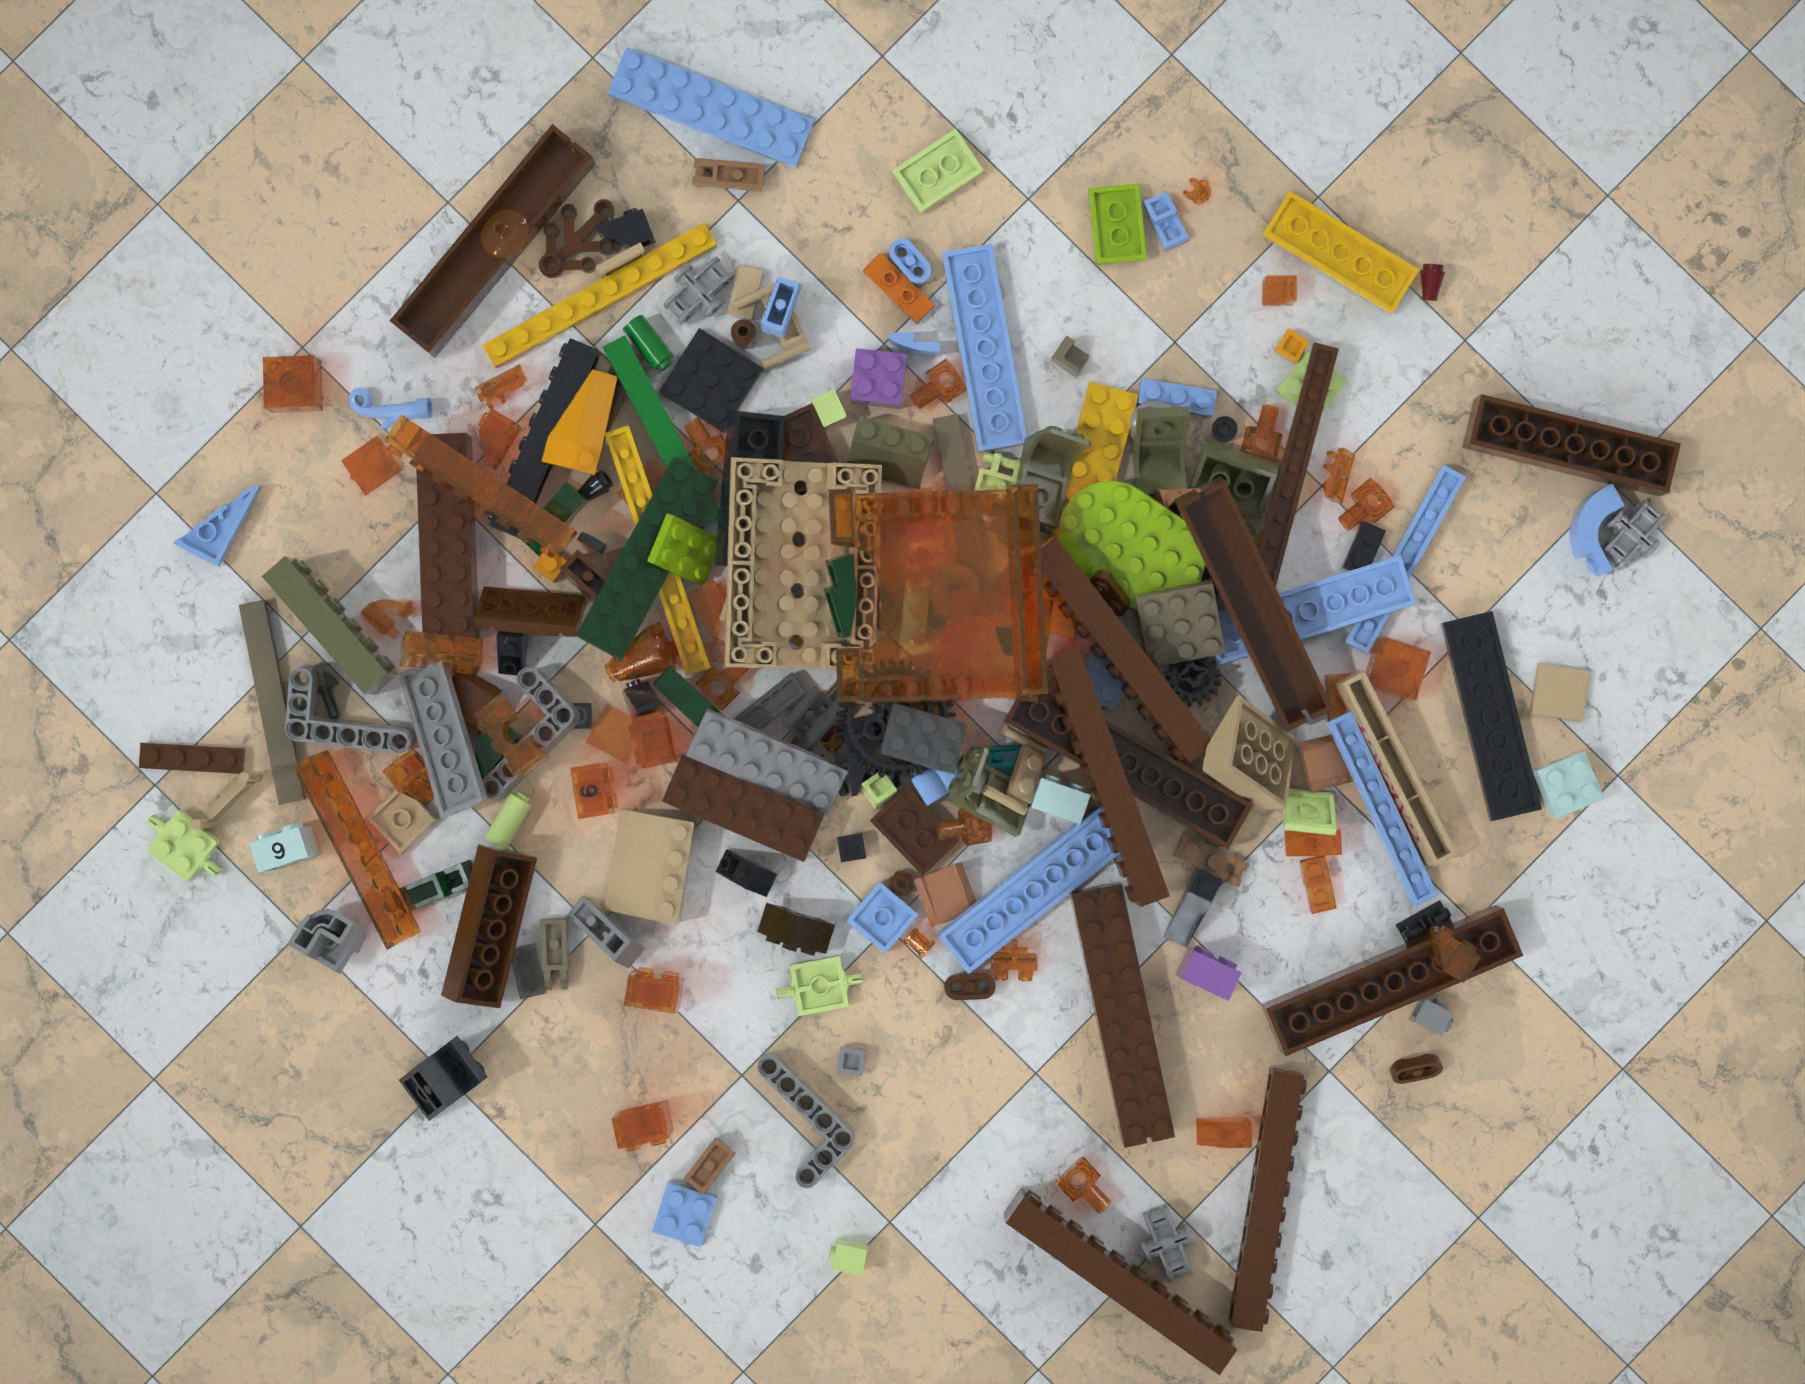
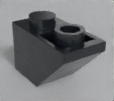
(627, 229)
(511, 652)
(746, 873)

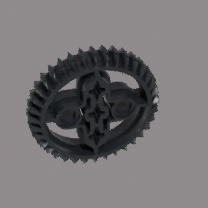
(863, 735)

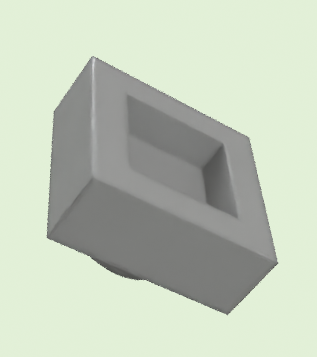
(851, 1061)

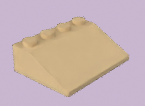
(1252, 756)
(650, 866)

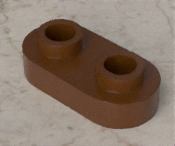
(1111, 591)
(969, 986)
(1416, 1069)

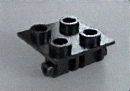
(1421, 922)

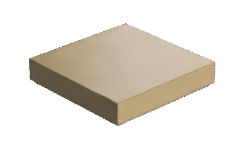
(1559, 692)
(401, 820)

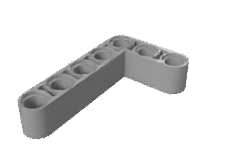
(552, 719)
(336, 726)
(811, 1114)

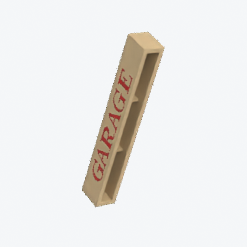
(1396, 769)

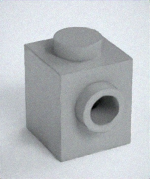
(1432, 1015)

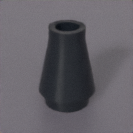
(596, 485)

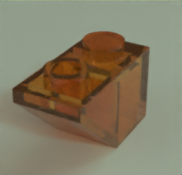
(410, 777)
(1451, 955)

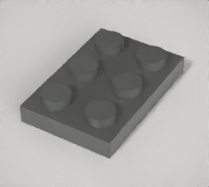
(923, 739)

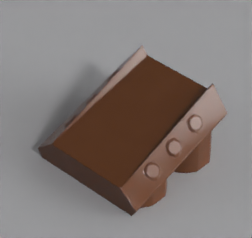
(472, 695)

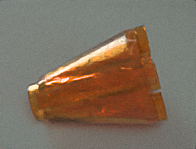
(646, 656)

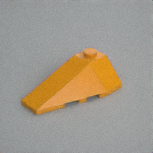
(581, 429)

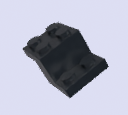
(443, 1078)

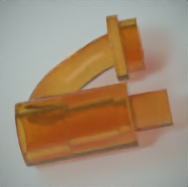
(380, 620)

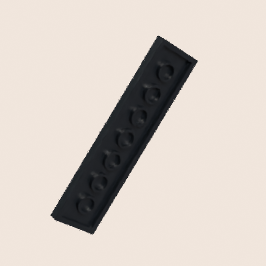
(1491, 716)

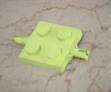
(182, 847)
(819, 985)

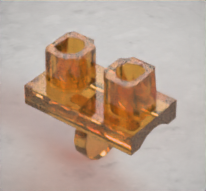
(1013, 959)

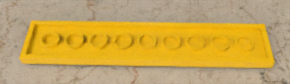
(1106, 424)

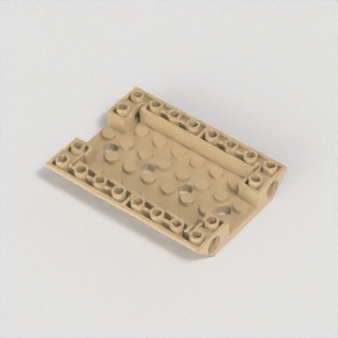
(767, 564)

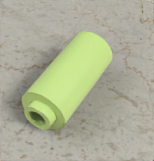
(508, 819)

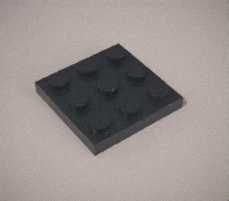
(711, 380)

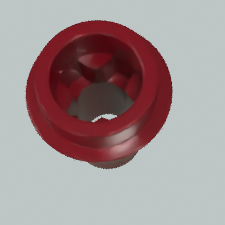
(1431, 281)

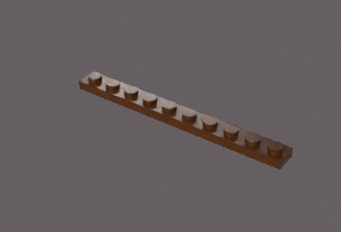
(1296, 457)

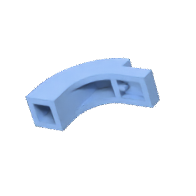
(1586, 524)

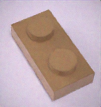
(709, 1165)

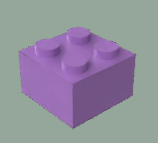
(878, 378)
(1207, 973)

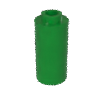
(648, 343)

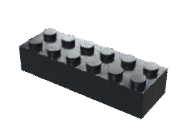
(746, 437)

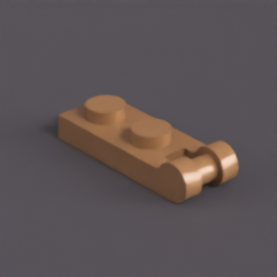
(729, 175)
(1210, 859)

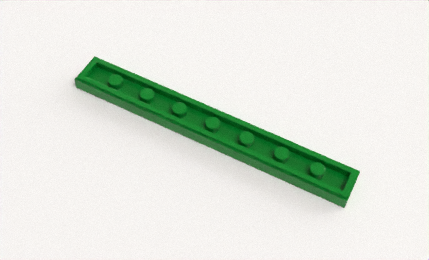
(652, 412)

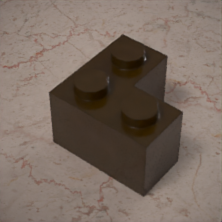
(795, 930)

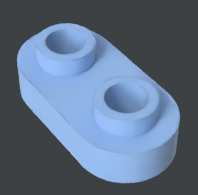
(912, 261)

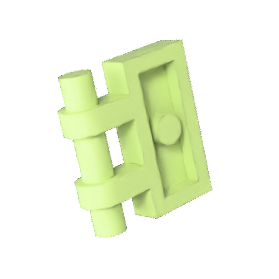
(991, 478)

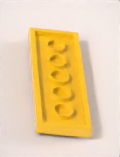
(1340, 252)

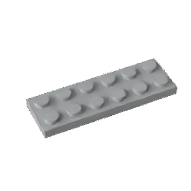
(443, 738)
(766, 761)

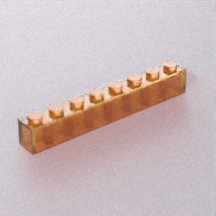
(480, 486)
(357, 849)

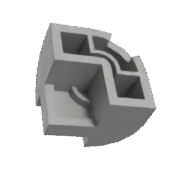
(328, 938)

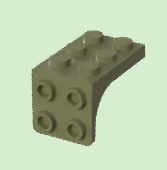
(1160, 448)
(1048, 462)
(967, 786)

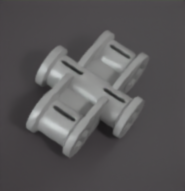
(706, 284)
(1633, 533)
(1167, 1243)

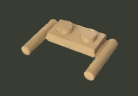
(794, 341)
(1024, 776)
(220, 804)

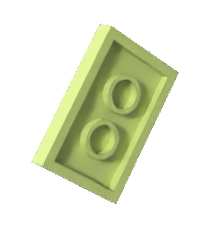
(938, 171)

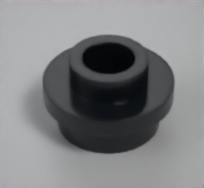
(1216, 428)

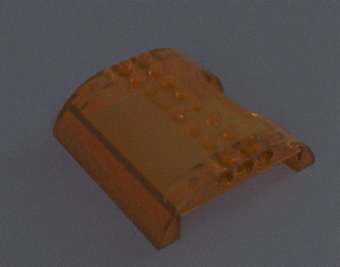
(953, 595)

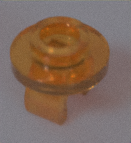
(1200, 193)

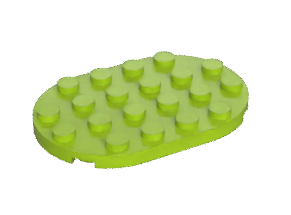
(1131, 537)

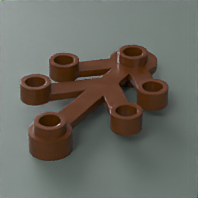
(574, 242)

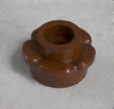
(831, 739)
(894, 883)

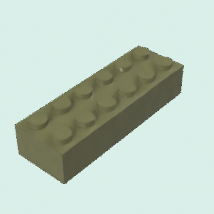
(330, 625)

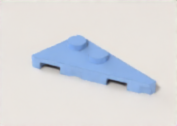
(216, 534)

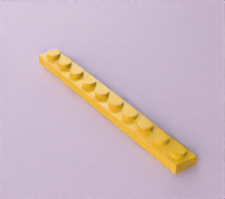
(599, 295)
(672, 591)

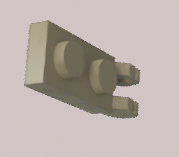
(555, 950)

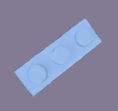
(1199, 400)

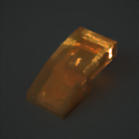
(1318, 884)

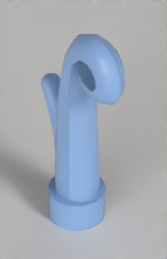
(415, 409)

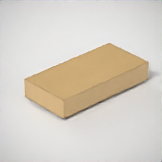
(621, 260)
(746, 282)

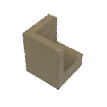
(1070, 357)

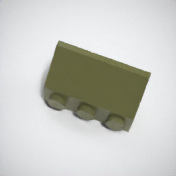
(897, 449)
(1245, 474)

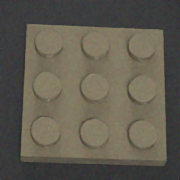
(1180, 623)

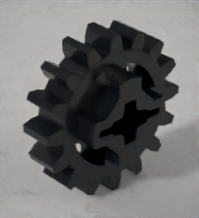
(1204, 674)

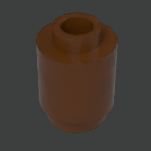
(748, 340)

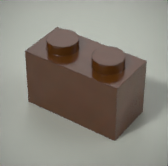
(583, 575)

